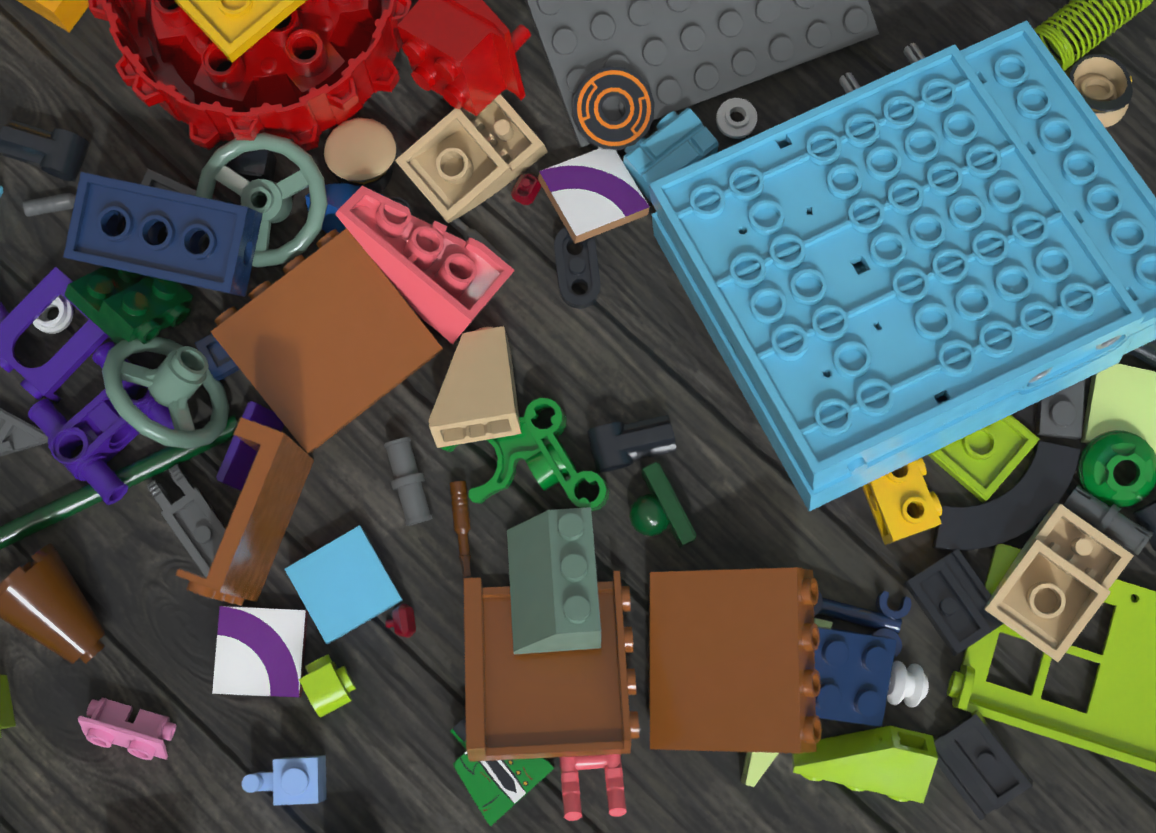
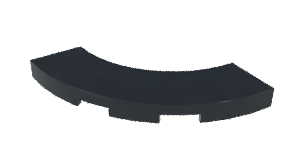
(1015, 511)

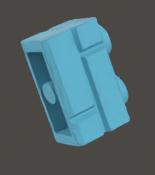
(674, 146)

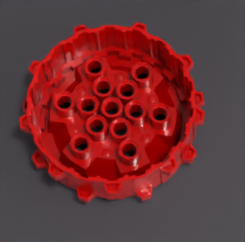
(268, 85)

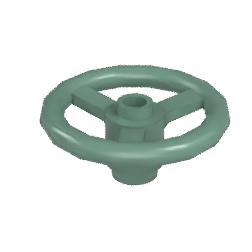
(278, 194)
(170, 386)

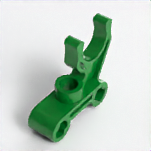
(543, 456)

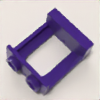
(50, 376)

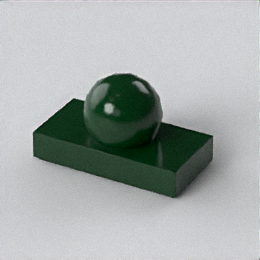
(660, 509)

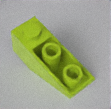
(874, 760)

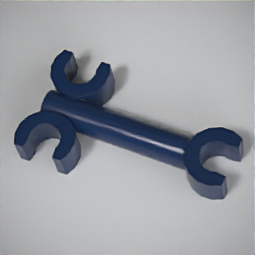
(885, 620)

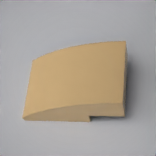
(471, 157)
(1058, 581)

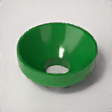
(1102, 456)

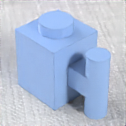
(292, 780)

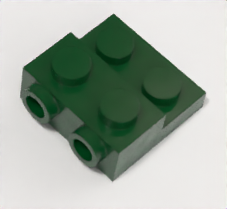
(129, 303)

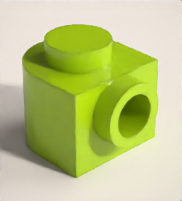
(327, 685)

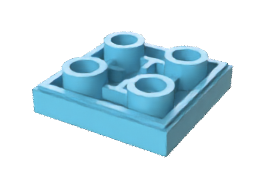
(343, 584)

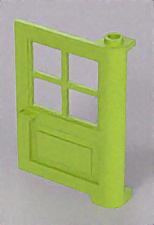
(1123, 696)

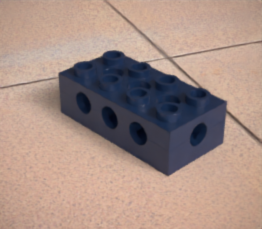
(106, 202)

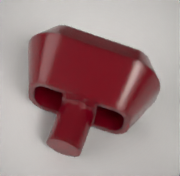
(526, 189)
(402, 621)

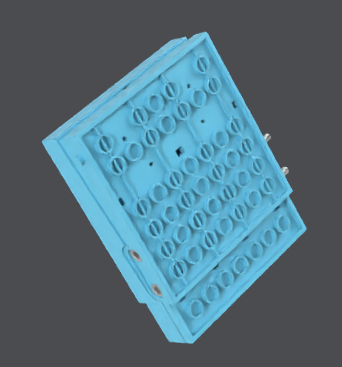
(915, 258)

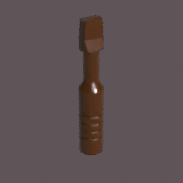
(461, 522)

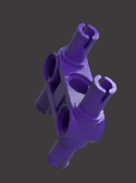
(99, 431)

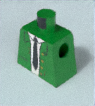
(497, 783)

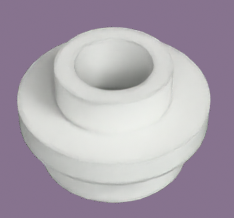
(736, 129)
(60, 322)

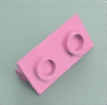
(111, 726)

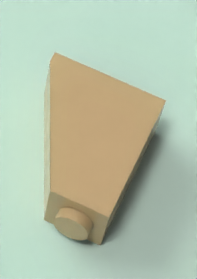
(477, 392)

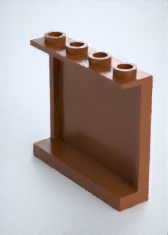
(325, 339)
(257, 519)
(734, 660)
(546, 699)

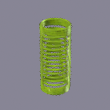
(1061, 44)

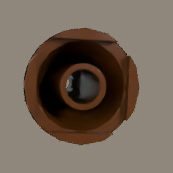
(51, 608)

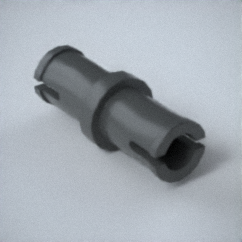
(408, 481)
(1108, 520)

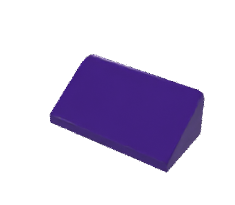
(240, 456)

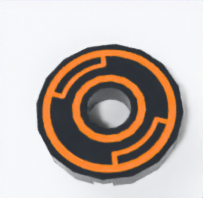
(637, 104)

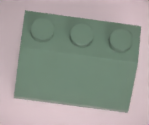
(554, 583)

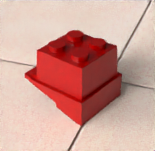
(462, 52)

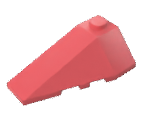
(433, 270)

